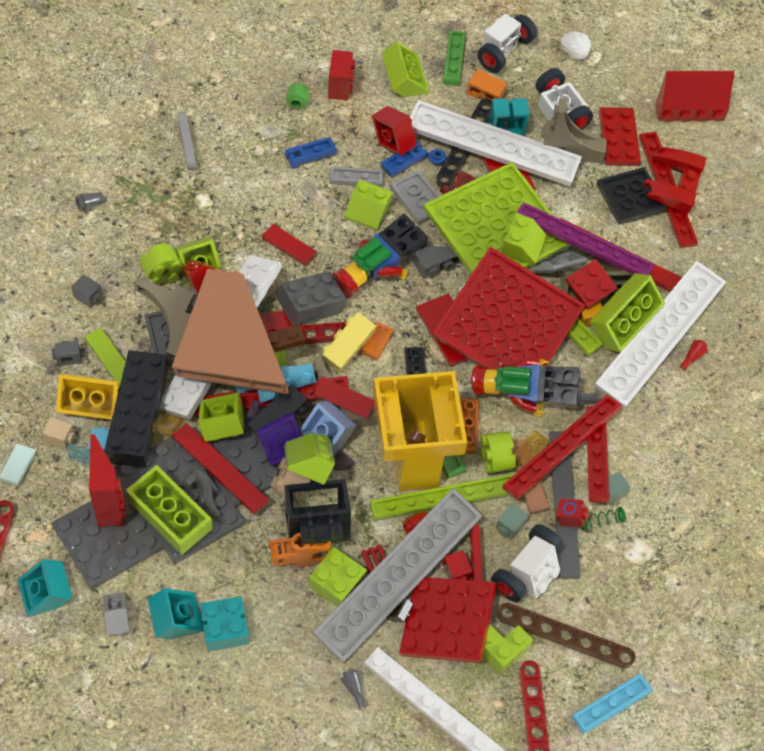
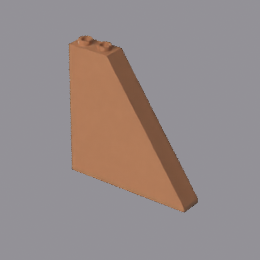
(227, 338)

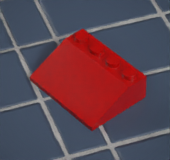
(694, 95)
(105, 488)

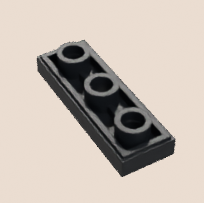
(414, 360)

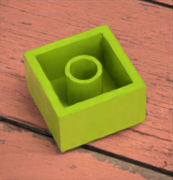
(222, 417)
(336, 577)

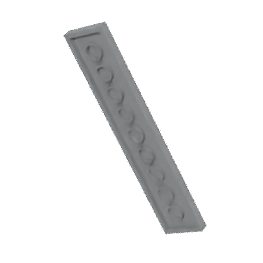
(396, 575)

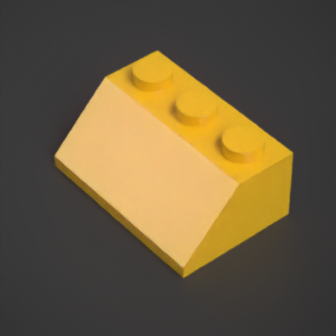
(86, 396)

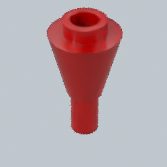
(696, 350)

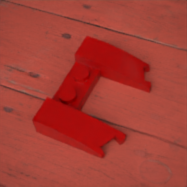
(683, 196)

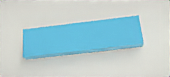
(611, 703)

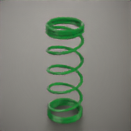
(622, 519)

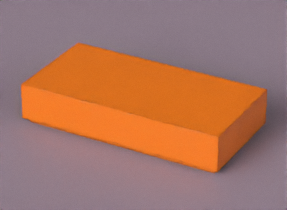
(377, 342)

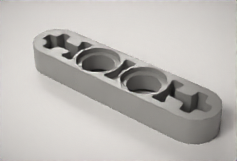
(186, 140)

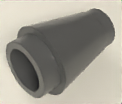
(88, 200)

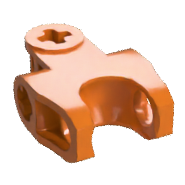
(295, 552)

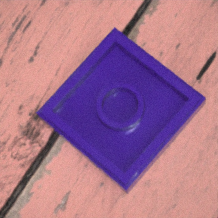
(275, 435)

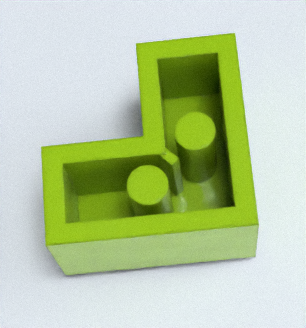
(504, 652)

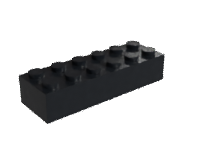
(136, 408)

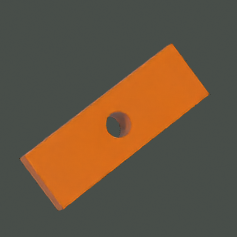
(470, 416)

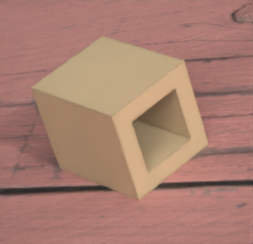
(58, 433)

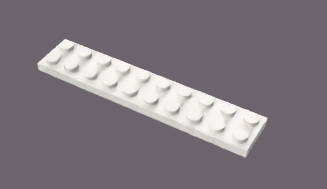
(494, 143)
(660, 334)
(186, 394)

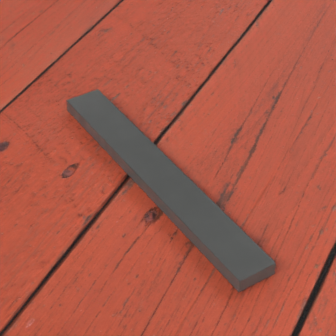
(563, 489)

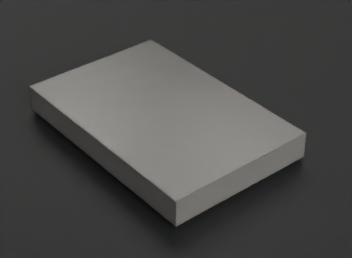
(413, 193)

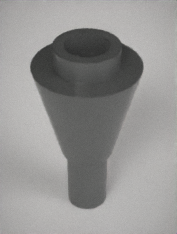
(352, 682)

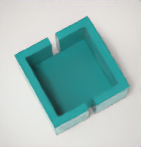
(513, 112)
(224, 623)

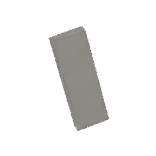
(351, 176)

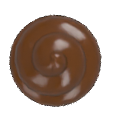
(415, 437)

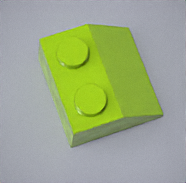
(368, 205)
(524, 239)
(200, 250)

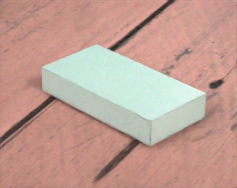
(17, 464)

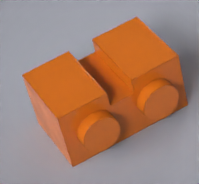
(486, 86)

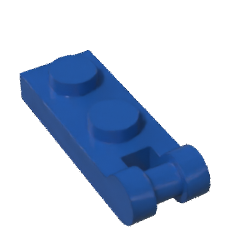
(310, 152)
(397, 163)

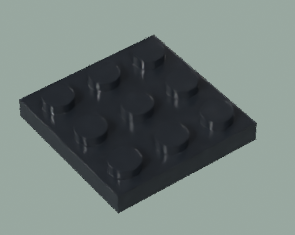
(628, 196)

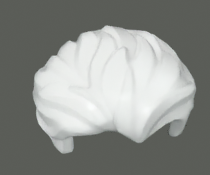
(576, 45)

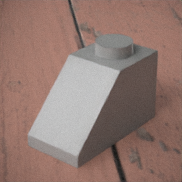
(116, 613)

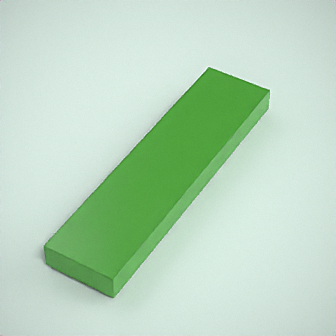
(454, 58)

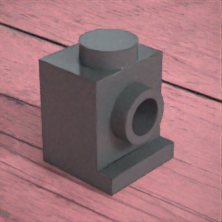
(67, 352)

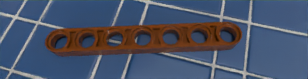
(576, 635)

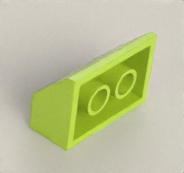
(404, 71)
(310, 456)

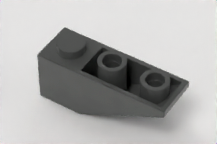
(434, 260)

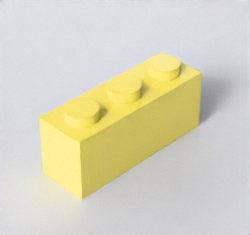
(348, 342)

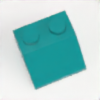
(44, 587)
(174, 614)

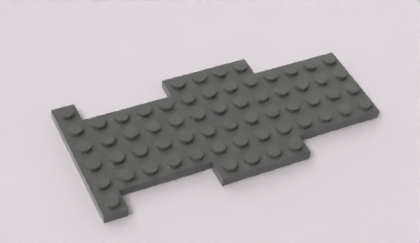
(111, 550)

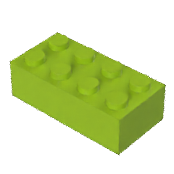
(627, 312)
(169, 509)

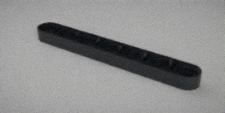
(458, 161)

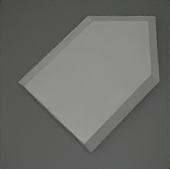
(559, 262)

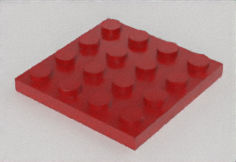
(448, 620)

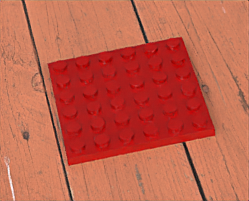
(507, 315)

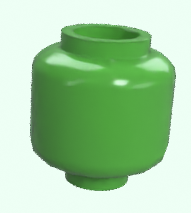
(297, 95)

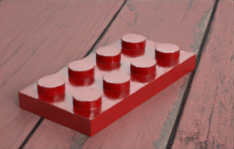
(621, 137)

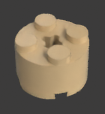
(287, 477)

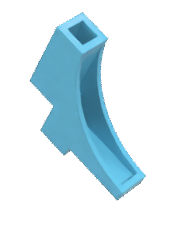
(295, 375)

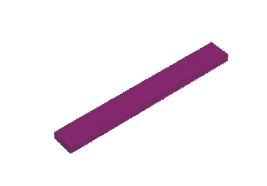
(587, 241)

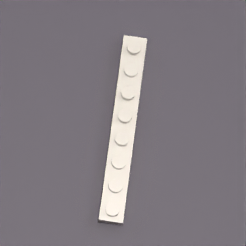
(429, 703)

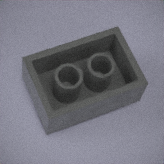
(311, 298)

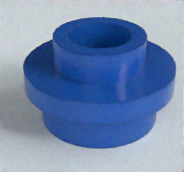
(437, 157)

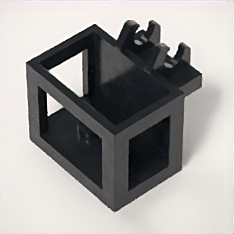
(320, 522)

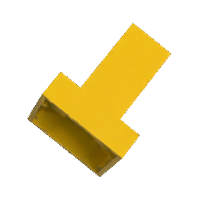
(429, 406)

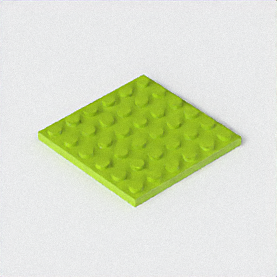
(482, 214)

